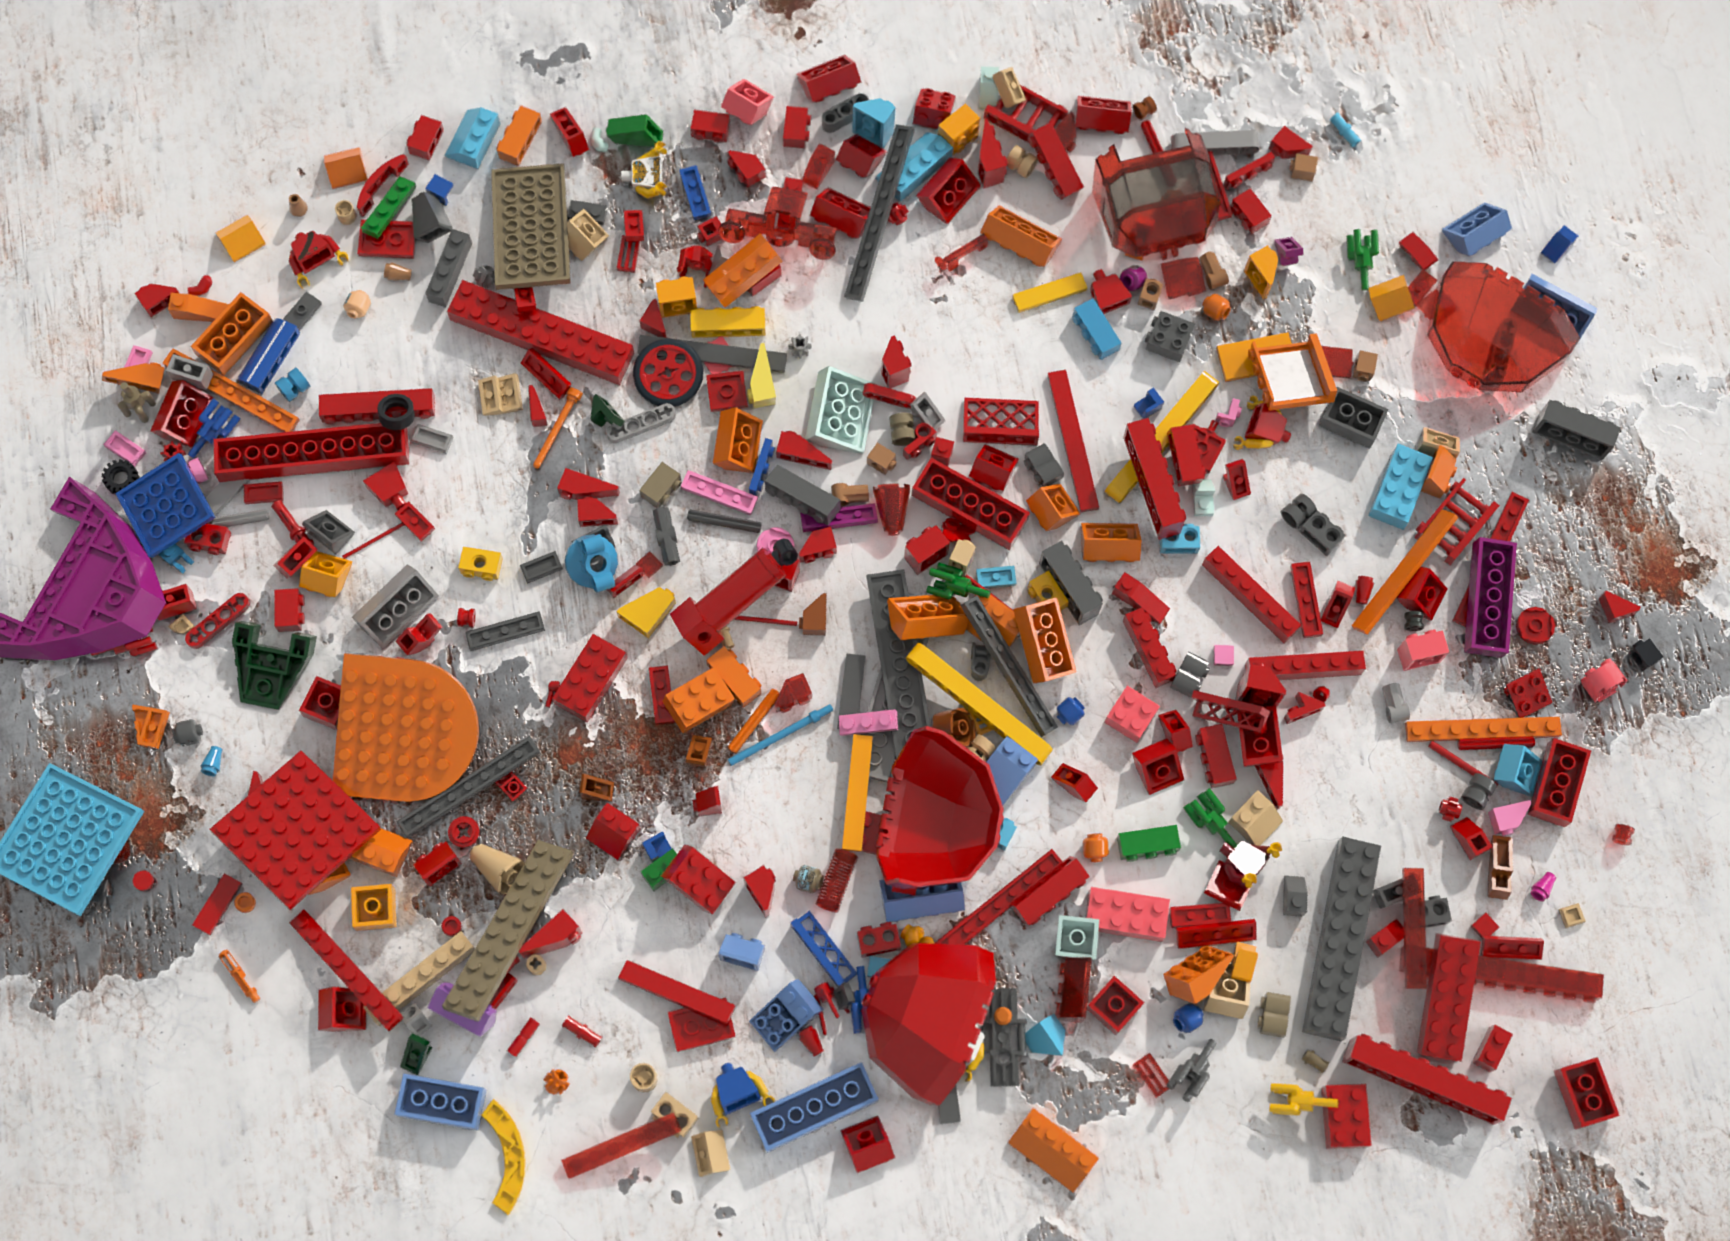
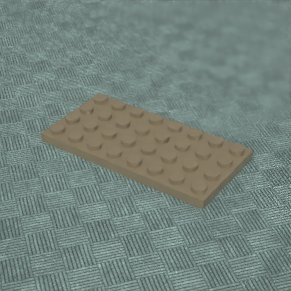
(530, 226)

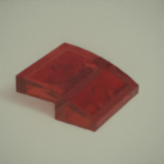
(1183, 277)

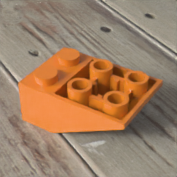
(1197, 974)

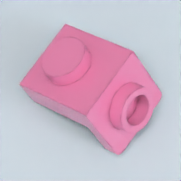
(1234, 412)

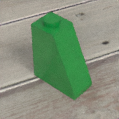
(634, 130)

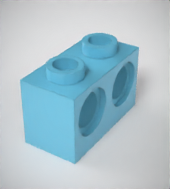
(1180, 544)

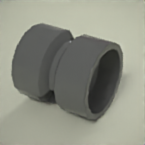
(1301, 508)
(1479, 790)

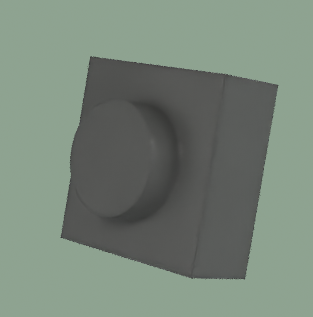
(844, 996)

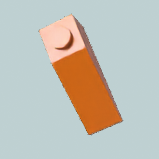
(194, 307)
(143, 376)

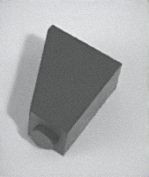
(429, 218)

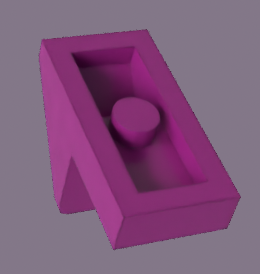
(1288, 250)

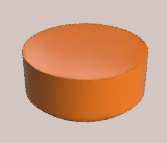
(244, 902)

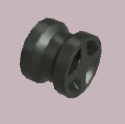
(1414, 621)

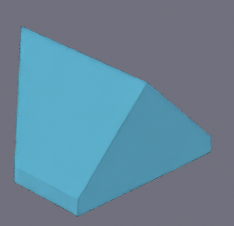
(1046, 1037)

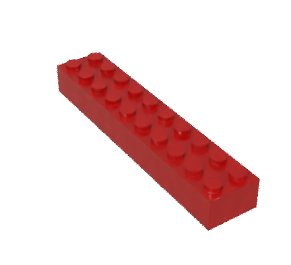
(542, 331)
(309, 452)

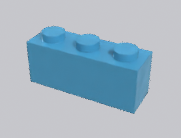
(1096, 329)

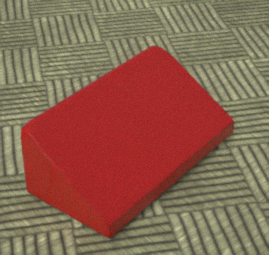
(626, 580)
(503, 990)

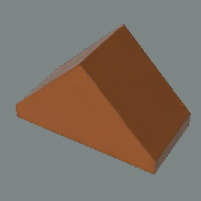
(596, 788)

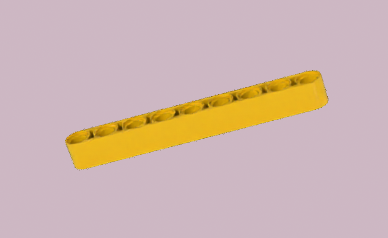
(1178, 416)
(977, 701)

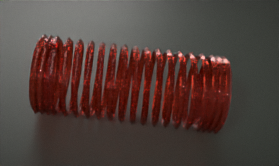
(845, 857)

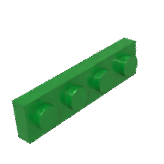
(388, 207)

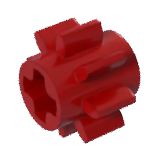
(898, 214)
(171, 450)
(1450, 809)

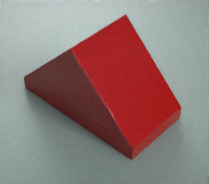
(652, 320)
(1617, 607)

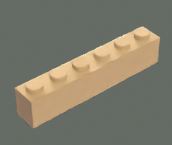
(427, 972)

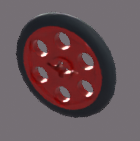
(673, 348)

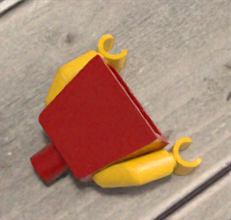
(1264, 428)

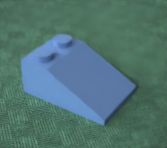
(1010, 767)

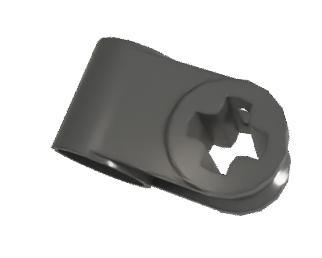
(980, 658)

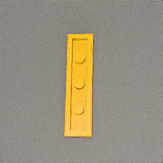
(1049, 292)

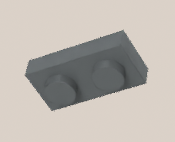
(596, 211)

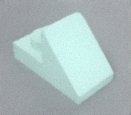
(1203, 498)

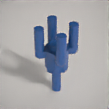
(212, 427)
(856, 1008)

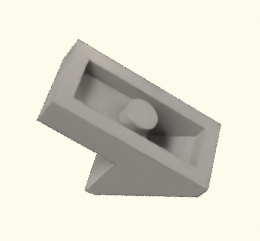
(927, 411)

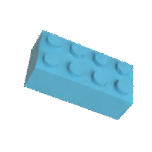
(1400, 486)

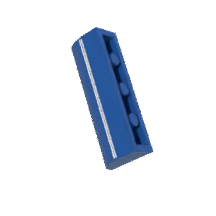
(268, 355)

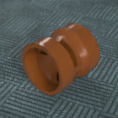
(1143, 108)

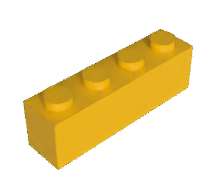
(728, 322)

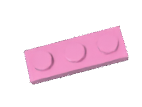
(868, 722)

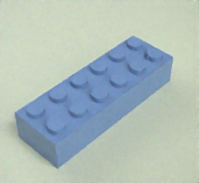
(814, 1107)

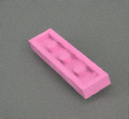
(719, 492)

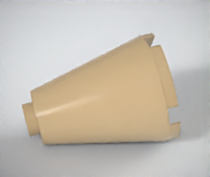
(496, 866)

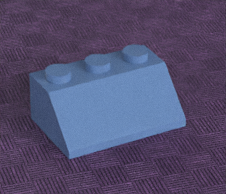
(1478, 228)

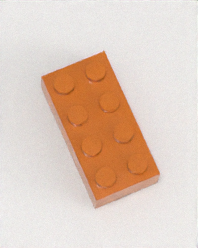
(232, 333)
(1045, 640)

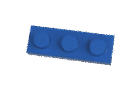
(695, 192)
(762, 467)

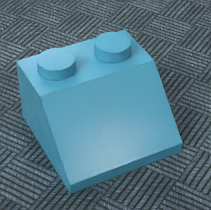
(1518, 769)

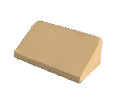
(1008, 87)

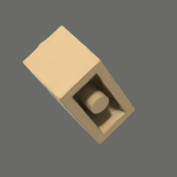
(962, 555)

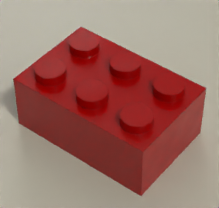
(698, 879)
(1586, 1093)
(1348, 1123)

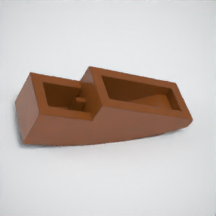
(1500, 867)

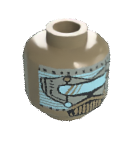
(808, 879)

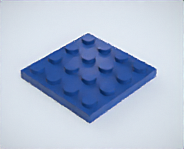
(165, 505)

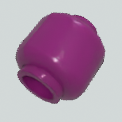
(1133, 277)

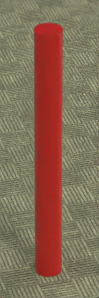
(1454, 759)

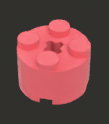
(1603, 681)

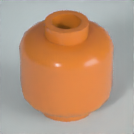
(1216, 307)
(1095, 847)

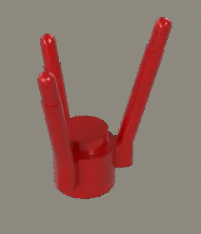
(824, 993)

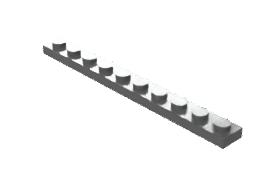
(879, 213)

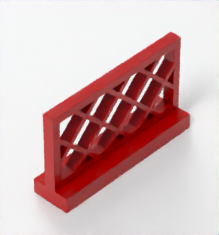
(1000, 433)

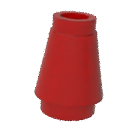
(1363, 589)
(811, 1040)

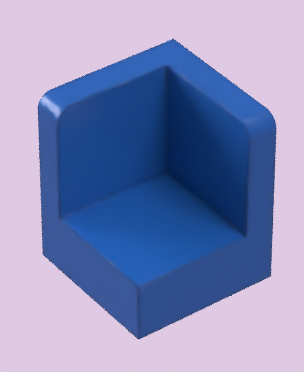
(440, 188)
(1149, 404)
(656, 846)

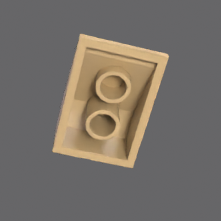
(1229, 996)

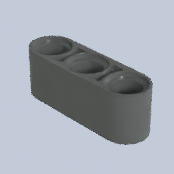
(835, 113)

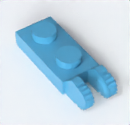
(173, 554)

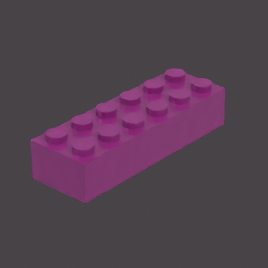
(1490, 597)

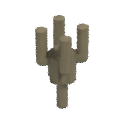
(134, 400)

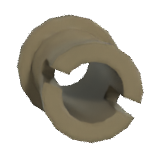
(1315, 1061)

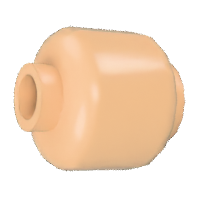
(357, 304)

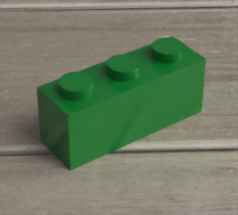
(1149, 843)

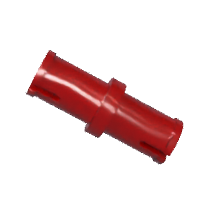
(582, 1031)

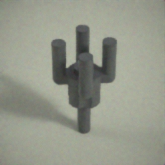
(1194, 1071)

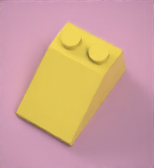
(761, 385)

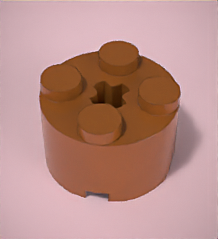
(956, 724)

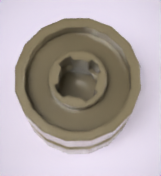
(902, 427)

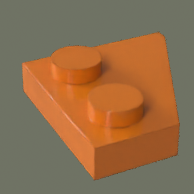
(149, 725)

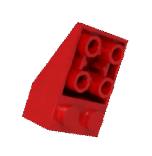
(991, 162)

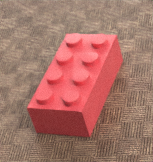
(1128, 913)

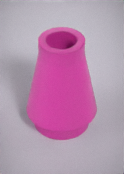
(1542, 888)

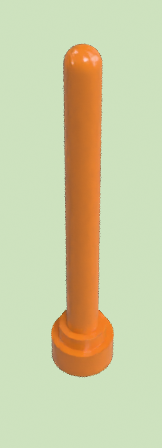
(573, 396)

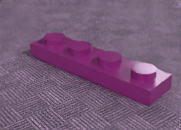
(846, 517)

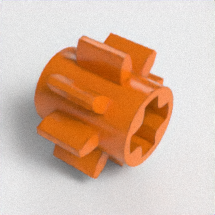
(556, 1081)

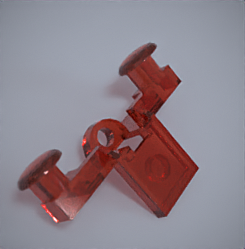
(785, 201)

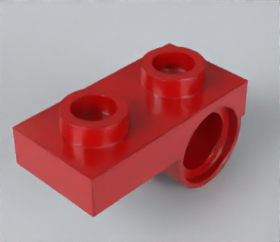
(914, 449)

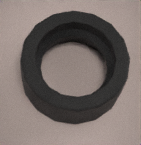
(397, 423)

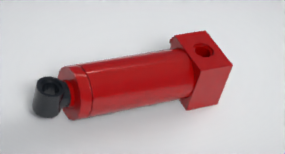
(703, 621)

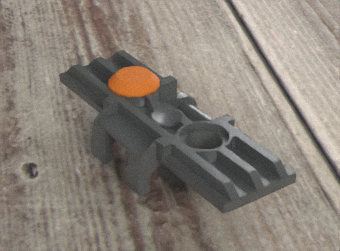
(997, 1037)

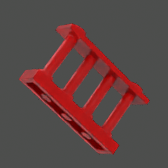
(1017, 128)
(1474, 523)

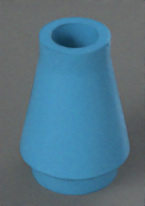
(211, 763)

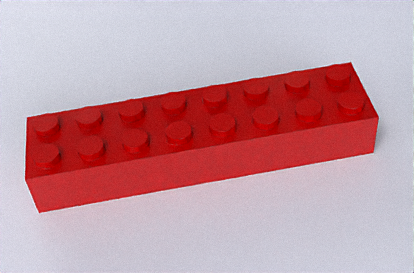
(1427, 1079)

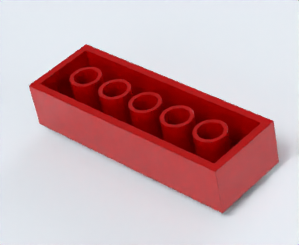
(1154, 478)
(970, 503)
(1448, 997)

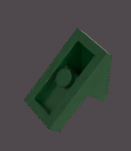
(604, 412)
(415, 1054)

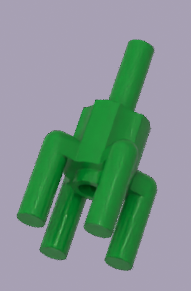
(1363, 254)
(953, 583)
(1211, 816)

